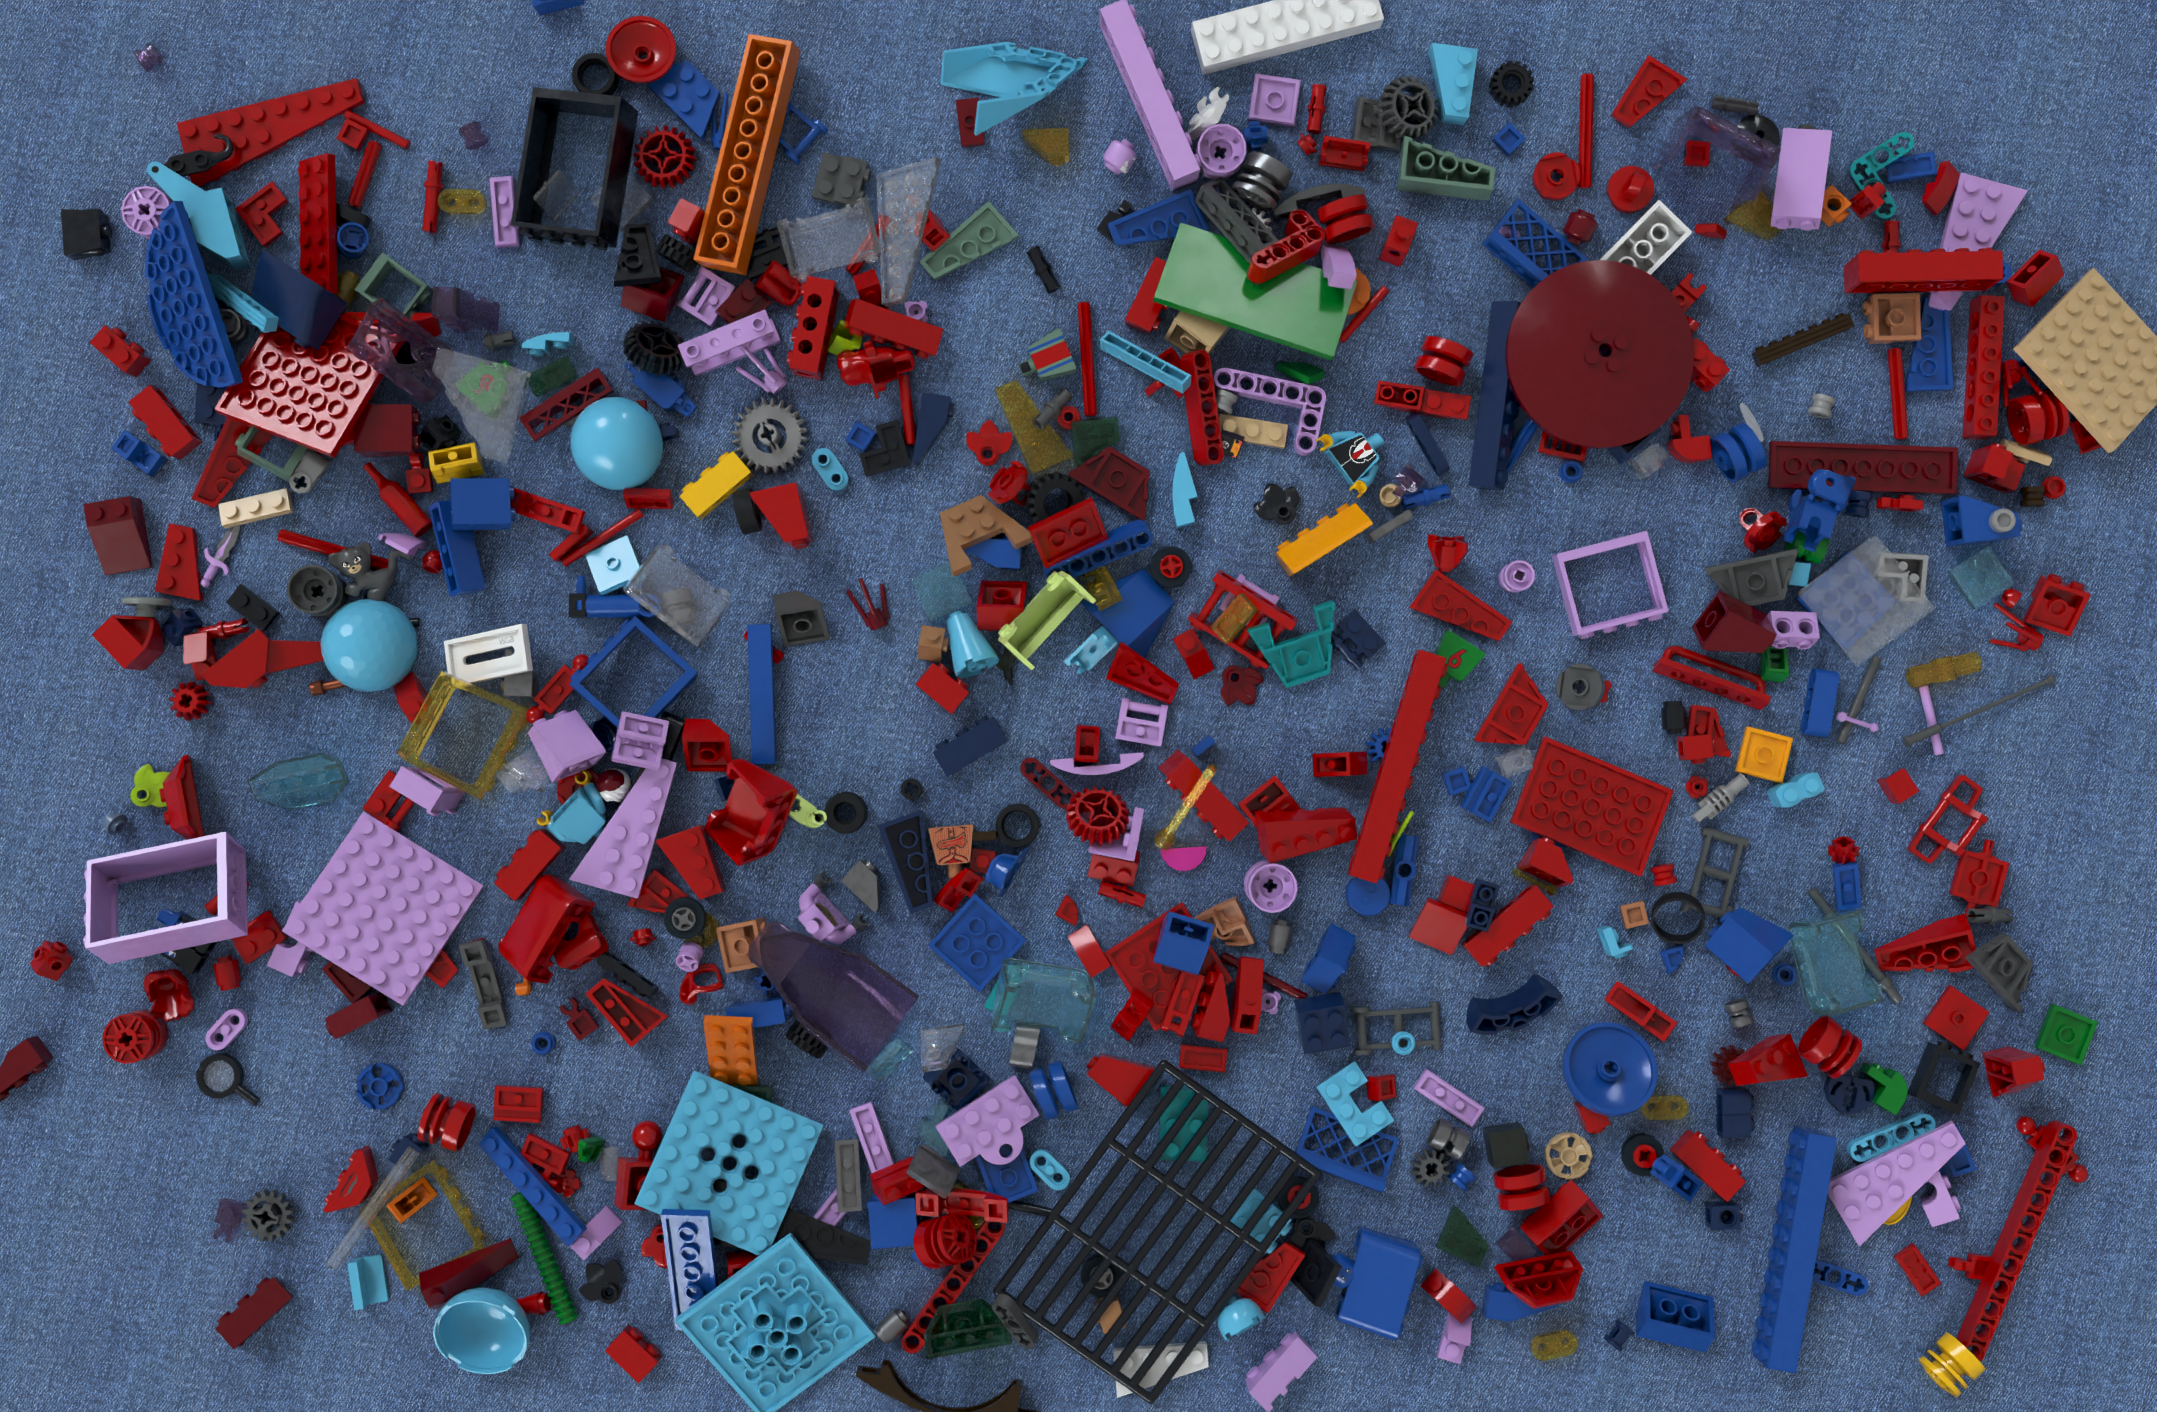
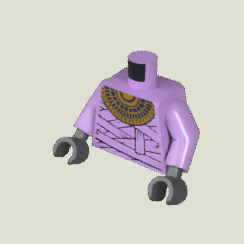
(822, 916)

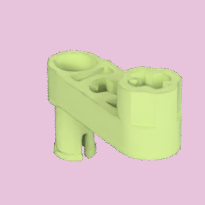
(806, 813)

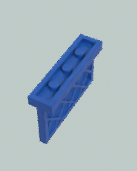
(1519, 261)
(1341, 1169)

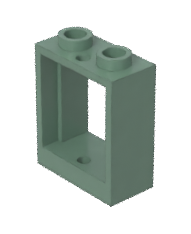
(377, 275)
(244, 442)

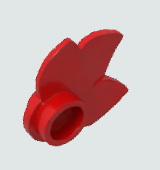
(989, 440)
(655, 1247)

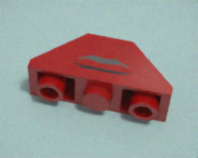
(354, 1183)

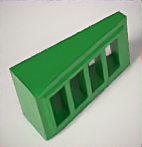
(1774, 671)

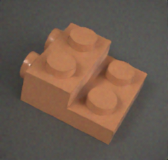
(1892, 318)
(735, 942)

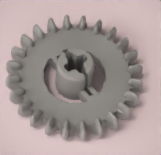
(760, 415)

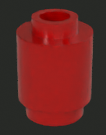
(227, 973)

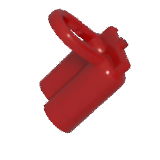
(779, 284)

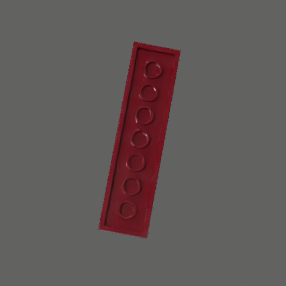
(1874, 466)

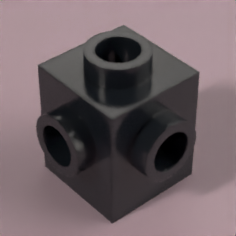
(440, 433)

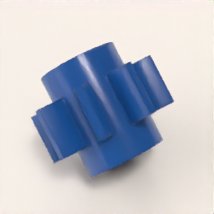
(1255, 135)
(765, 988)

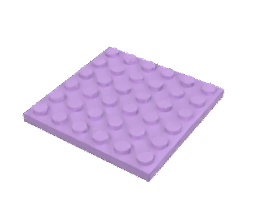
(383, 908)

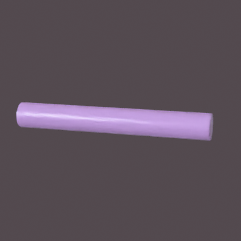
(1930, 718)

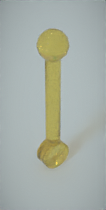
(1551, 890)

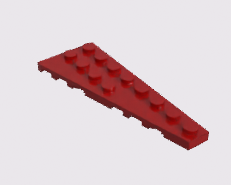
(265, 125)

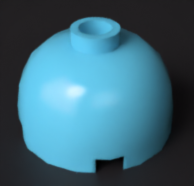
(1238, 1317)

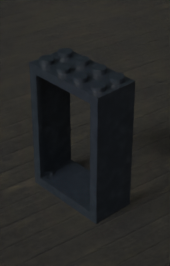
(537, 160)

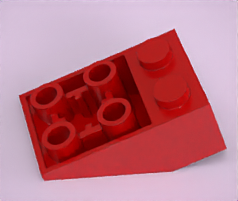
(1267, 797)

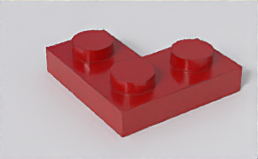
(258, 210)

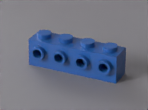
(457, 553)

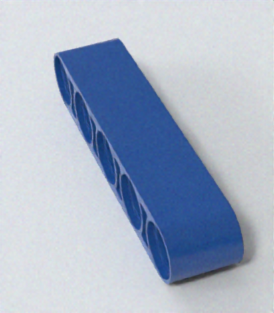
(1109, 551)

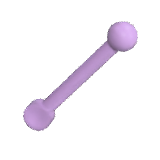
(1842, 716)

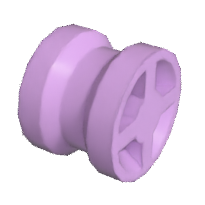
(689, 956)

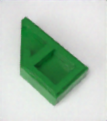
(1301, 371)
(589, 1149)

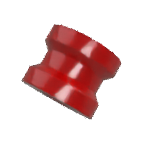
(1663, 874)

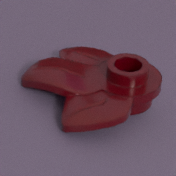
(1242, 687)

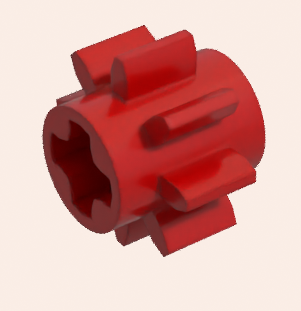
(1843, 850)
(572, 1136)

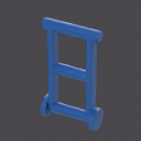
(816, 127)

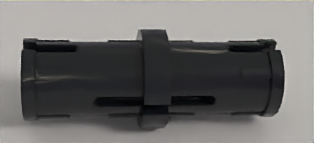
(1043, 269)

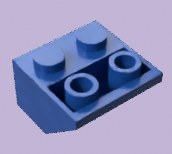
(1183, 943)

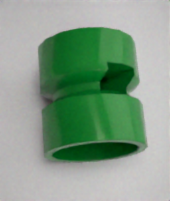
(1813, 557)

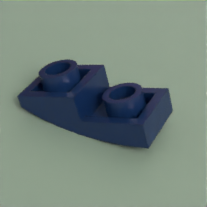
(1481, 905)

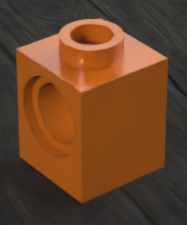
(1834, 197)

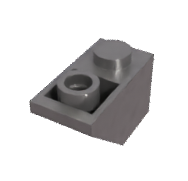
(519, 684)

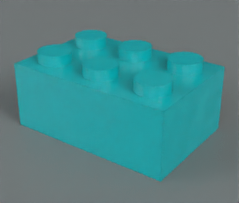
(1189, 1128)

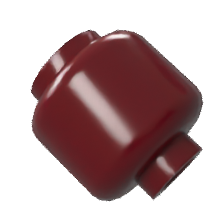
(1580, 227)

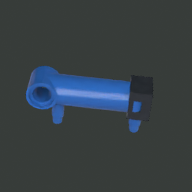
(603, 606)

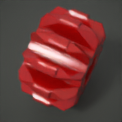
(183, 696)

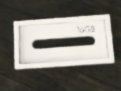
(460, 648)

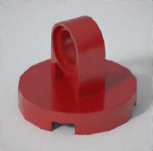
(1630, 189)
(1008, 483)
(1762, 532)

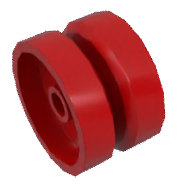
(1345, 219)
(1443, 361)
(1521, 1187)

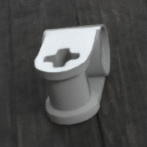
(312, 468)

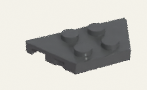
(1756, 578)
(2003, 968)

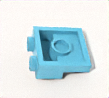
(1265, 1222)

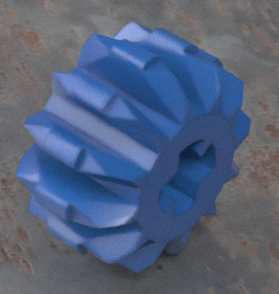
(1376, 745)

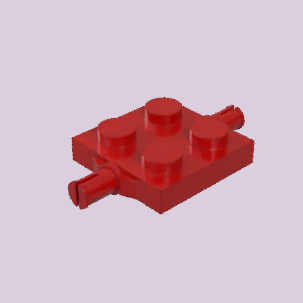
(1979, 877)

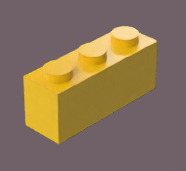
(716, 484)

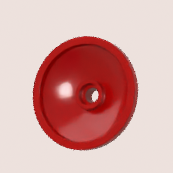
(638, 37)

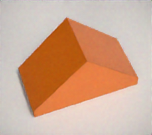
(411, 1200)

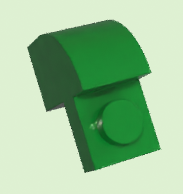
(1891, 1087)

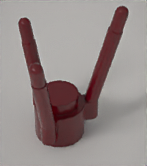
(875, 618)

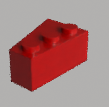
(695, 860)

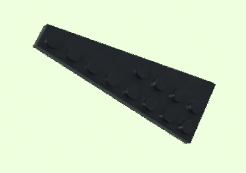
(816, 1237)

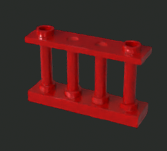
(1265, 608)

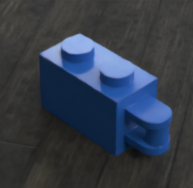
(1676, 1177)

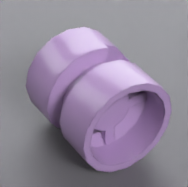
(1516, 576)

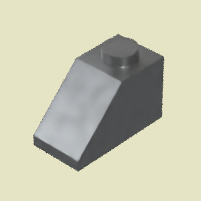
(864, 883)

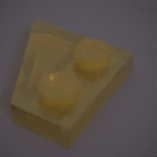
(1755, 218)

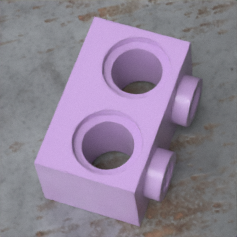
(1790, 624)

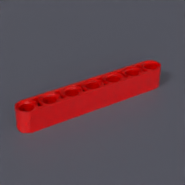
(948, 1292)

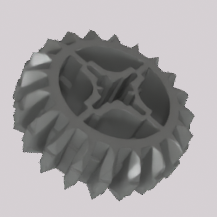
(1396, 106)

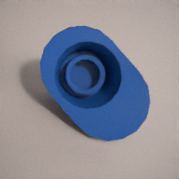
(1003, 870)

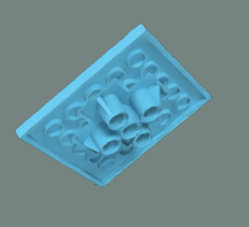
(776, 1143)
(783, 1286)

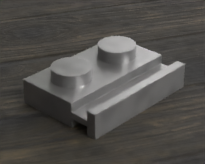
(933, 1170)

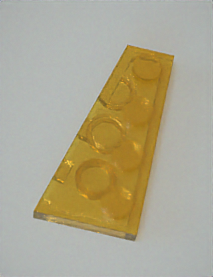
(1039, 447)

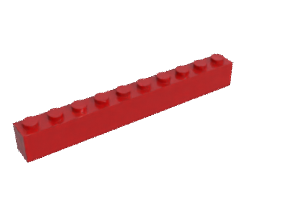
(1396, 766)

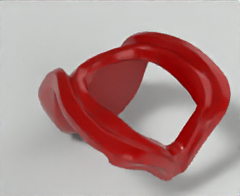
(689, 989)

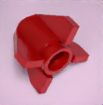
(1447, 551)

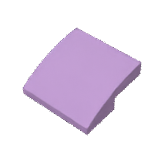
(640, 740)

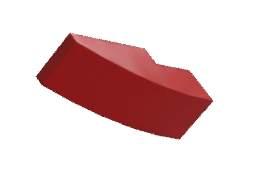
(1641, 1011)

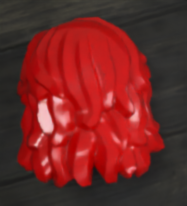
(169, 993)

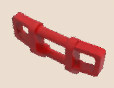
(1966, 809)

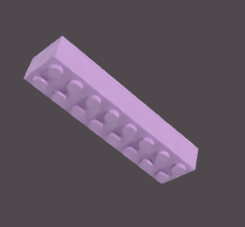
(1149, 94)

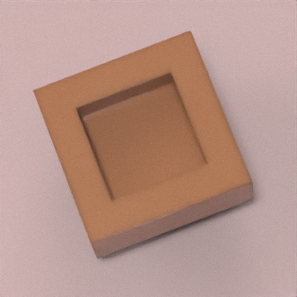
(1633, 914)

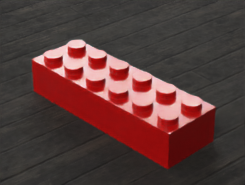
(1923, 271)

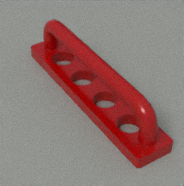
(1711, 683)

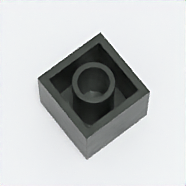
(1506, 1144)

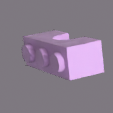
(288, 958)
(1940, 1205)

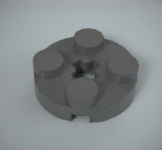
(1590, 696)

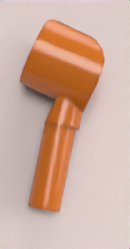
(523, 988)

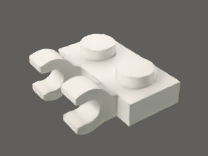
(1209, 114)

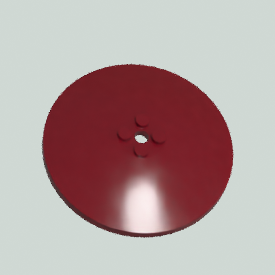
(1558, 364)

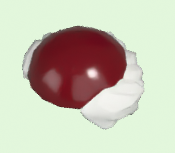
(613, 785)

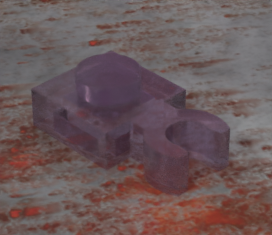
(229, 1217)

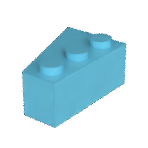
(1453, 78)

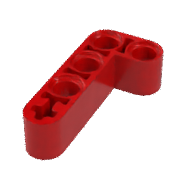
(1301, 243)

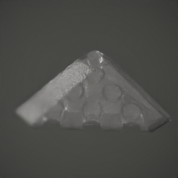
(486, 397)

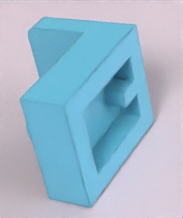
(1609, 940)

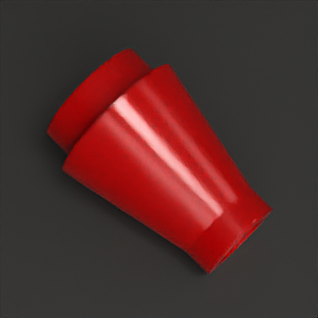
(536, 1303)

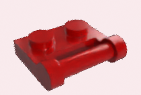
(384, 800)

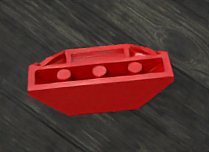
(182, 801)
(1542, 1279)

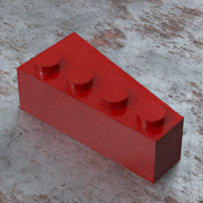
(1302, 831)

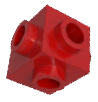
(51, 960)

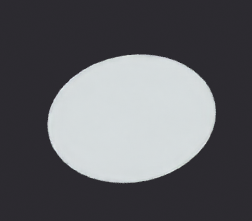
(1751, 421)

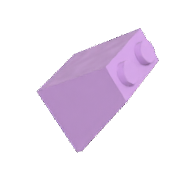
(565, 744)

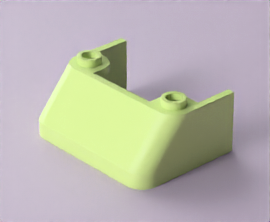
(1042, 616)

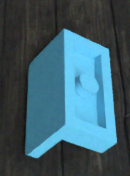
(368, 1281)

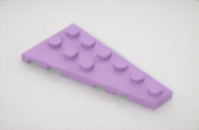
(1884, 1183)

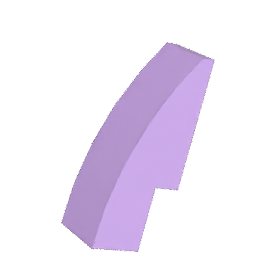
(1338, 266)

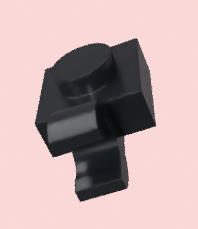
(1123, 210)

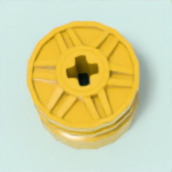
(1951, 1364)

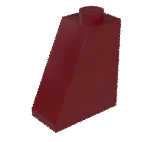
(357, 1015)

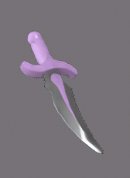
(223, 549)

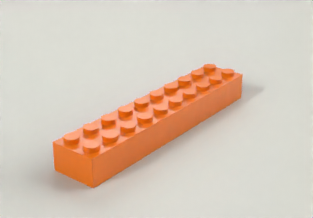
(747, 154)

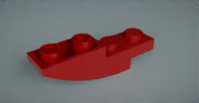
(1423, 401)

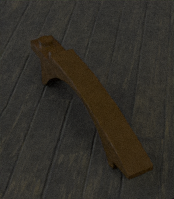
(887, 1381)

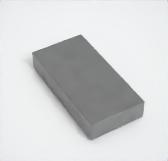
(1389, 526)

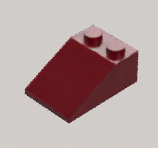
(119, 534)

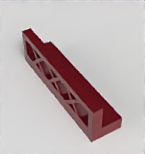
(564, 400)

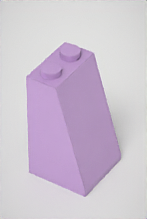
(1801, 178)

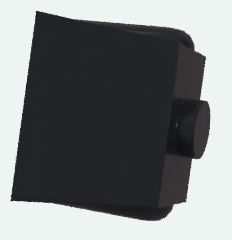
(85, 233)

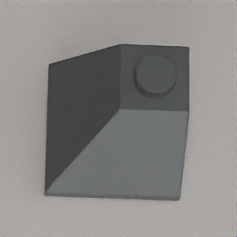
(800, 618)

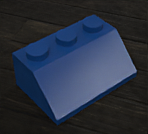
(1675, 1317)

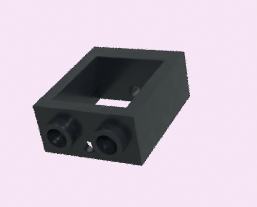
(1926, 1068)

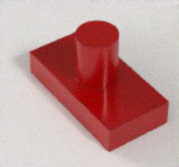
(1868, 200)

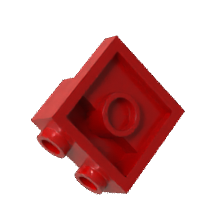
(2057, 604)

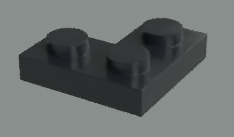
(891, 455)

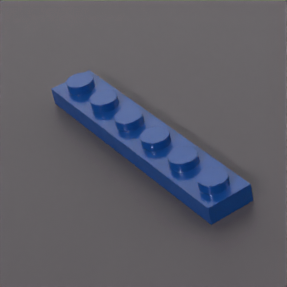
(532, 1186)

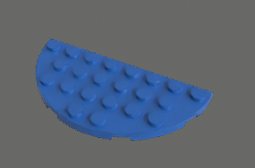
(185, 305)

